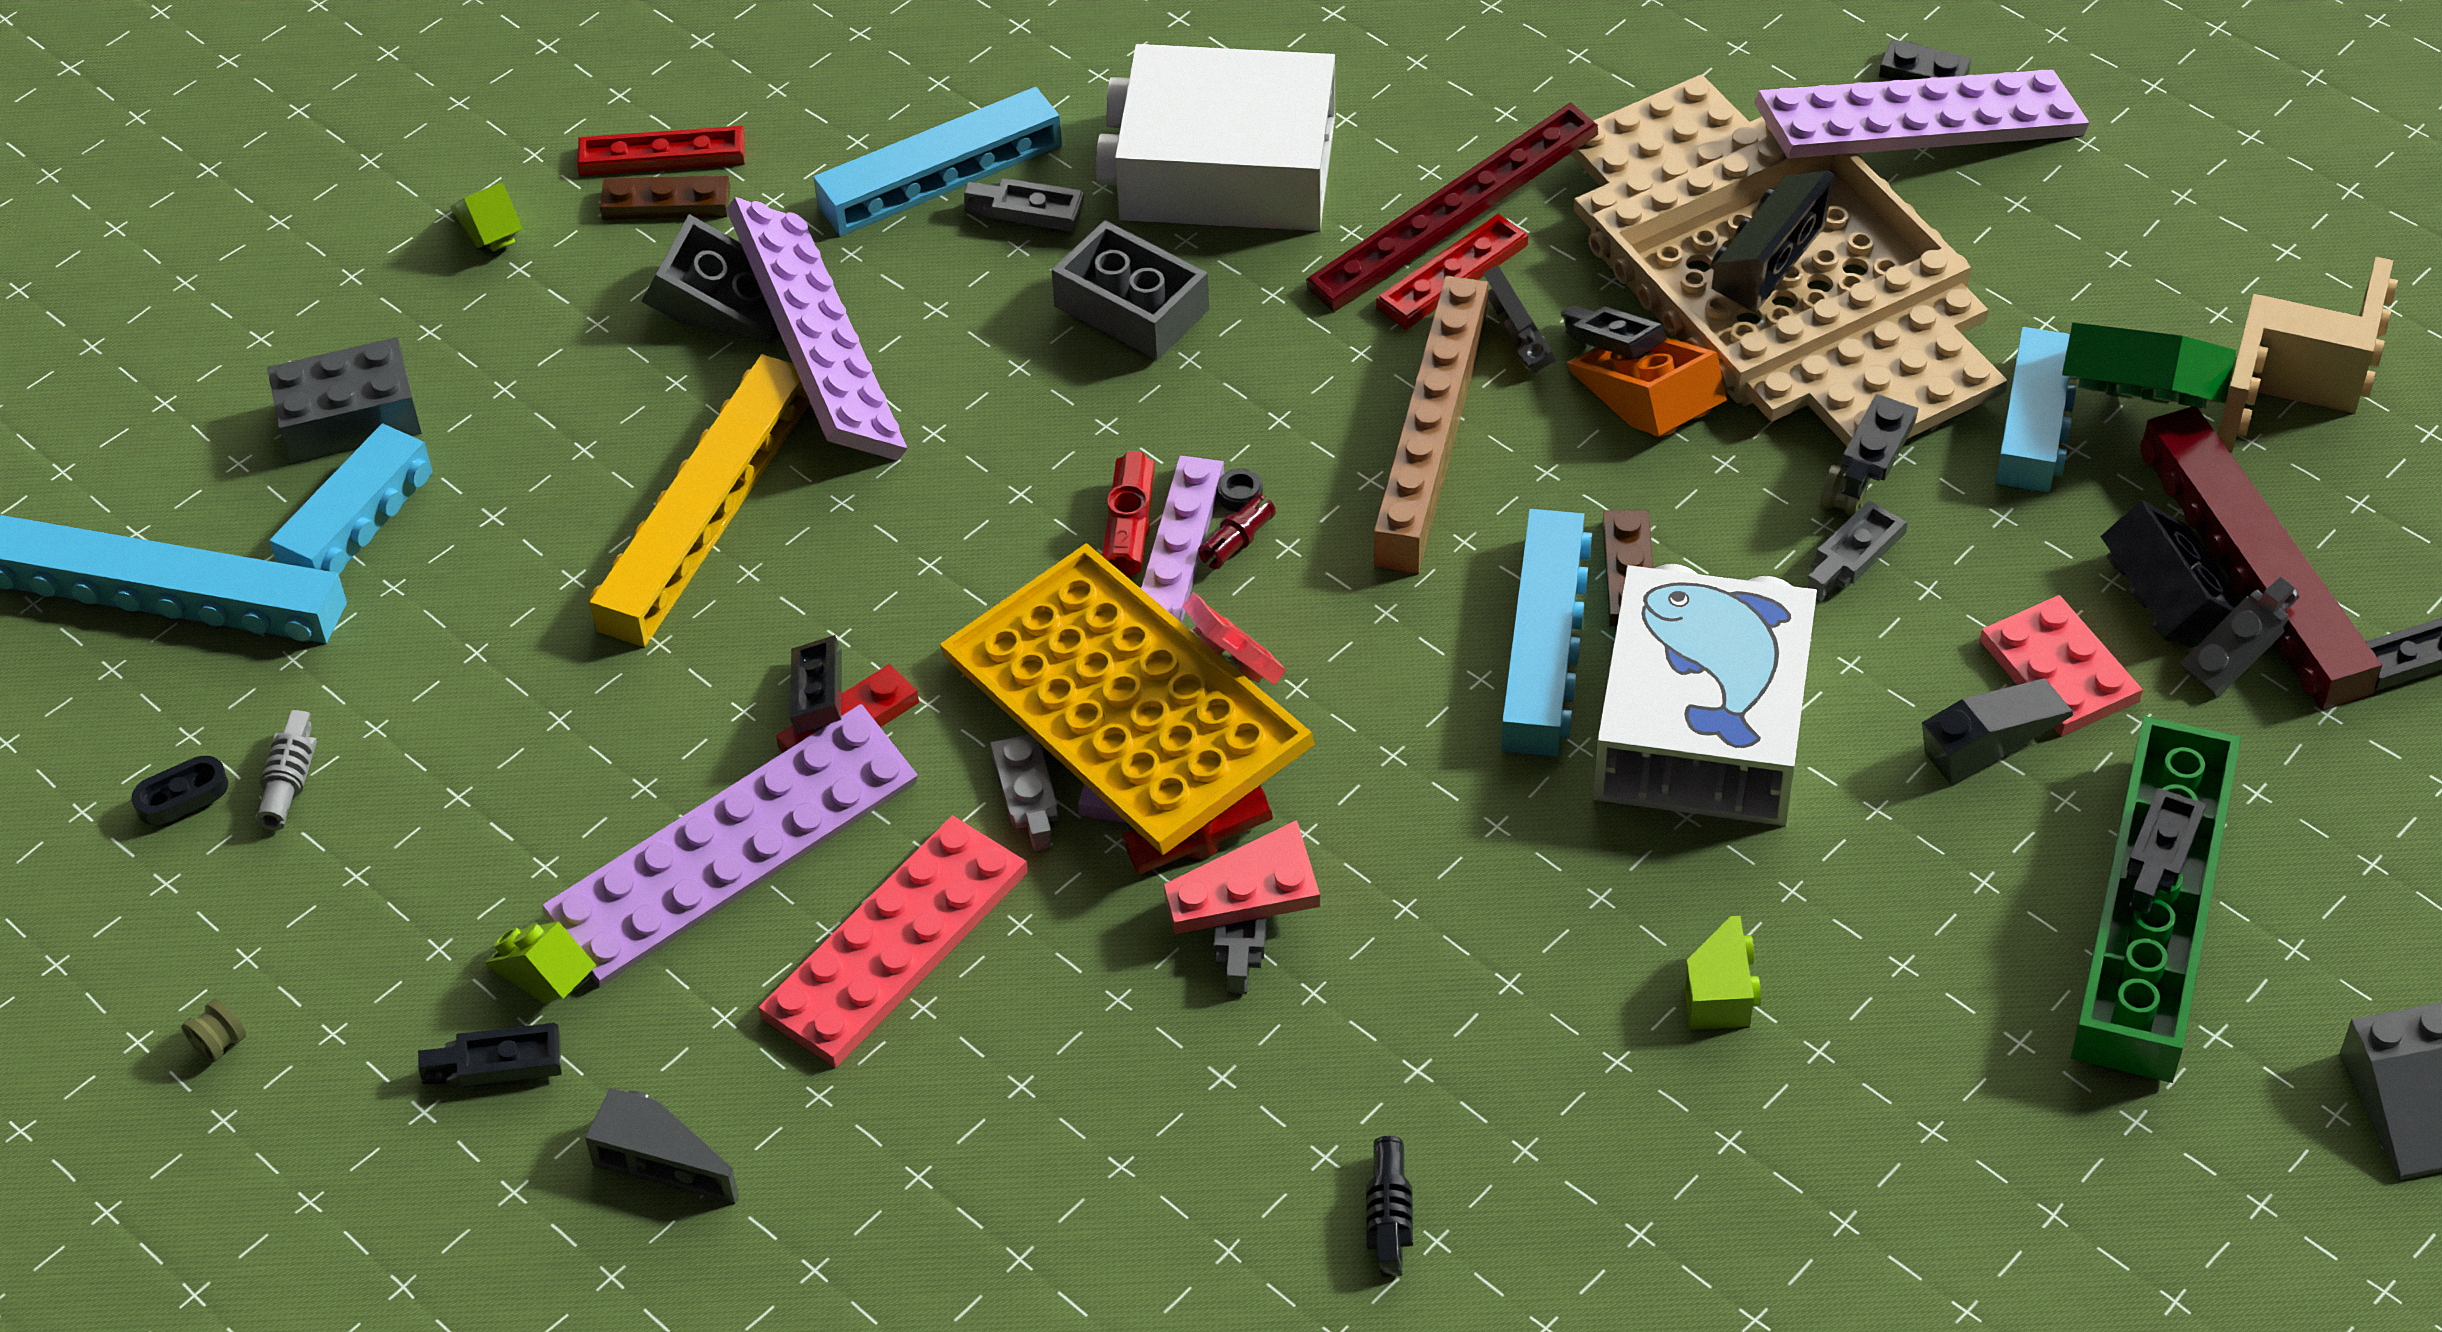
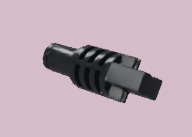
(1389, 1206)

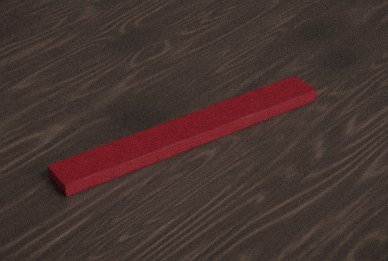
(1452, 207)

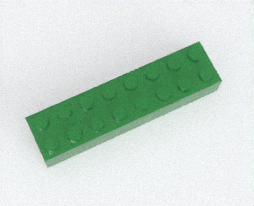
(2144, 962)

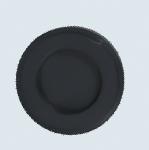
(1237, 488)

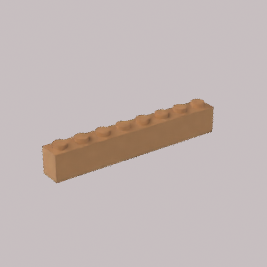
(1431, 426)

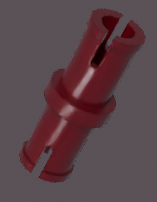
(1237, 531)

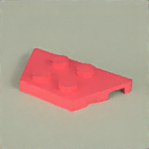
(1223, 635)

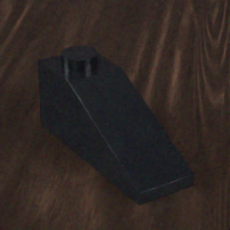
(1990, 726)

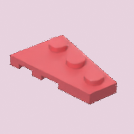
(1245, 884)

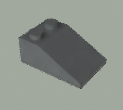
(710, 284)
(2399, 1079)

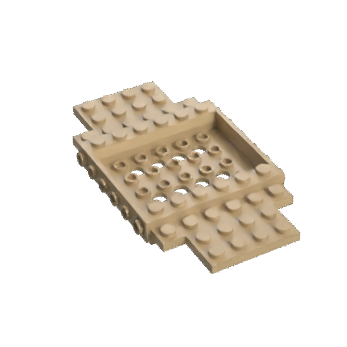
(1673, 192)

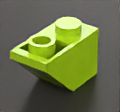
(541, 960)
(1719, 980)

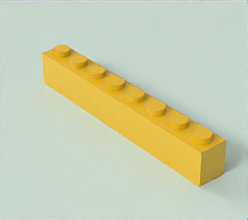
(699, 502)

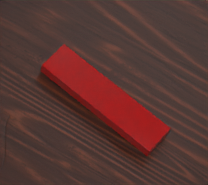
(661, 150)
(1467, 258)

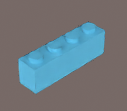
(2036, 413)
(354, 502)

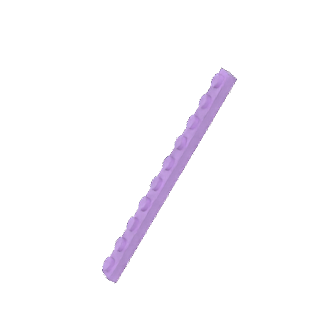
(1173, 561)

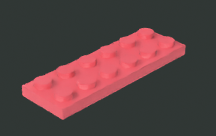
(893, 941)

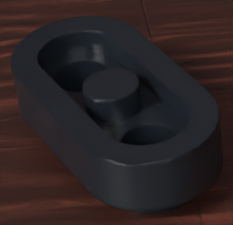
(180, 790)

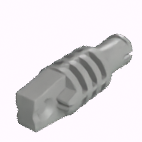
(286, 770)

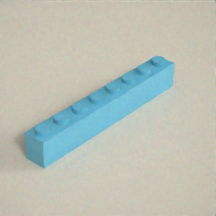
(169, 580)

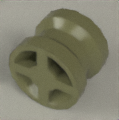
(1833, 496)
(213, 1030)

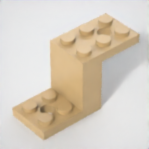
(2308, 353)

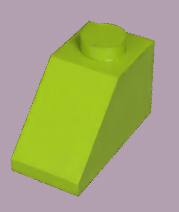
(488, 217)

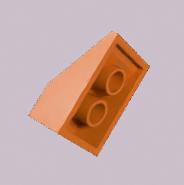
(1656, 390)

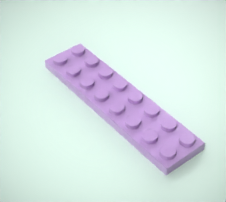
(1920, 113)
(816, 329)
(731, 843)

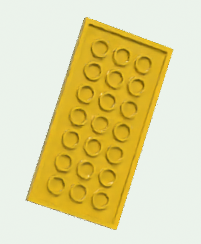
(1127, 697)

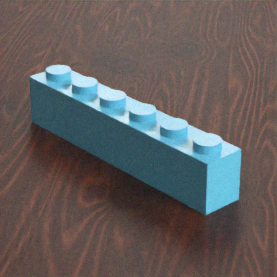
(937, 161)
(1543, 633)

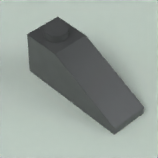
(648, 1142)

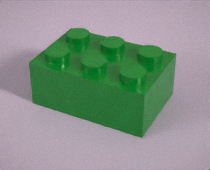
(2148, 365)

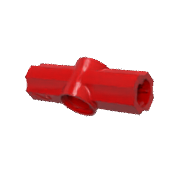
(1129, 512)
(1243, 815)

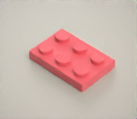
(2059, 646)

